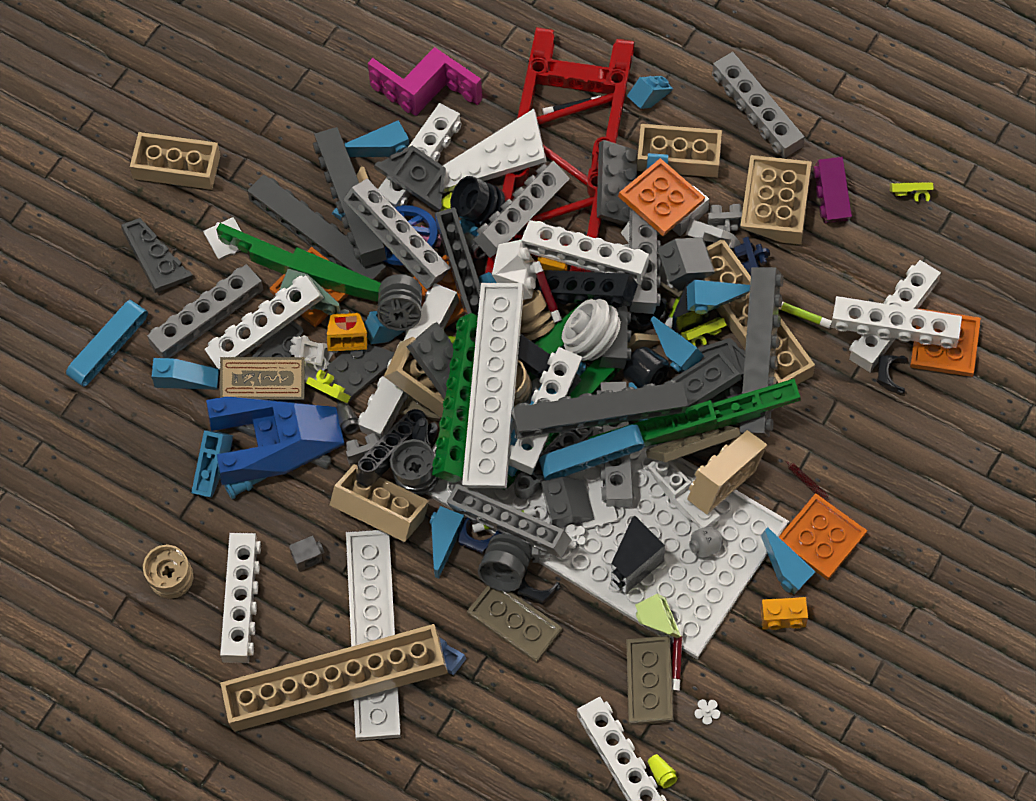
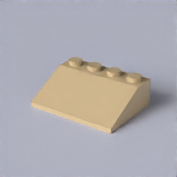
(776, 198)

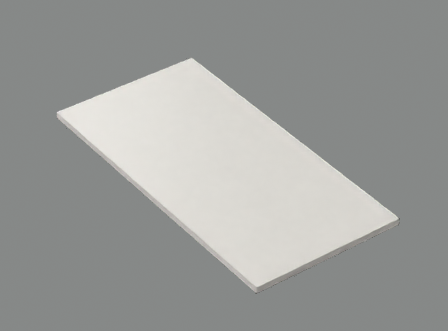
(695, 587)

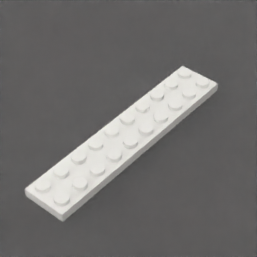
(493, 385)
(371, 620)

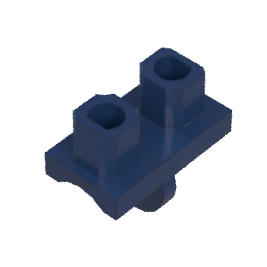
(747, 250)

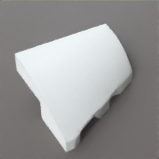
(711, 233)
(315, 356)

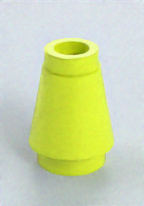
(663, 773)

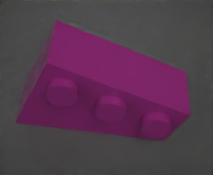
(832, 190)

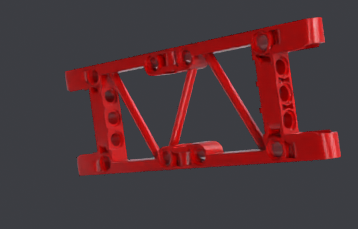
(576, 77)

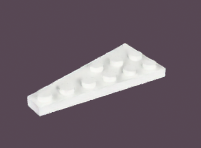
(504, 152)

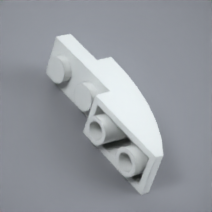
(676, 487)

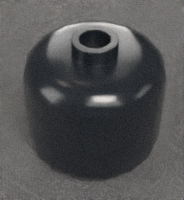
(646, 368)

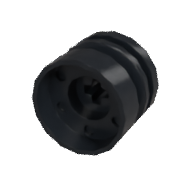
(476, 200)

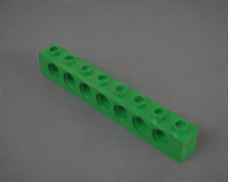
(454, 422)

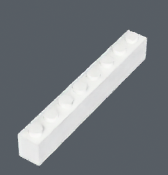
(388, 399)

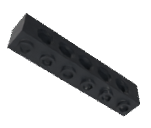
(578, 287)

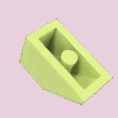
(656, 614)

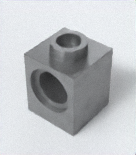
(306, 553)

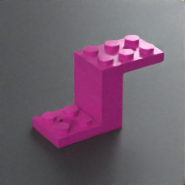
(425, 81)

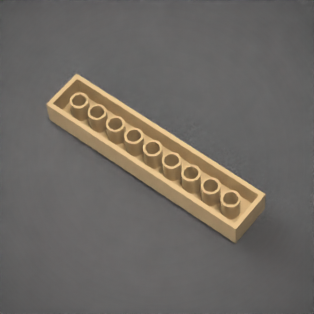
(333, 678)

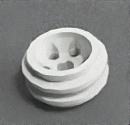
(591, 329)

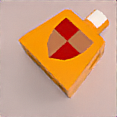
(346, 332)

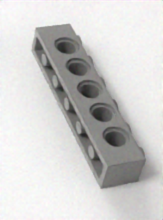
(756, 95)
(542, 187)
(396, 233)
(645, 300)
(201, 322)
(616, 495)
(509, 520)

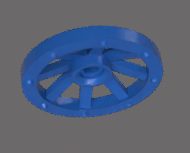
(419, 215)

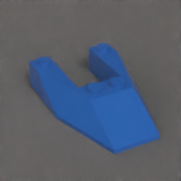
(284, 431)

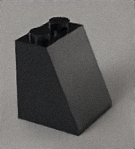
(636, 556)

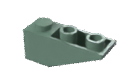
(327, 304)

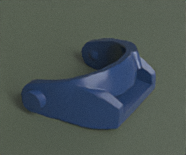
(469, 542)

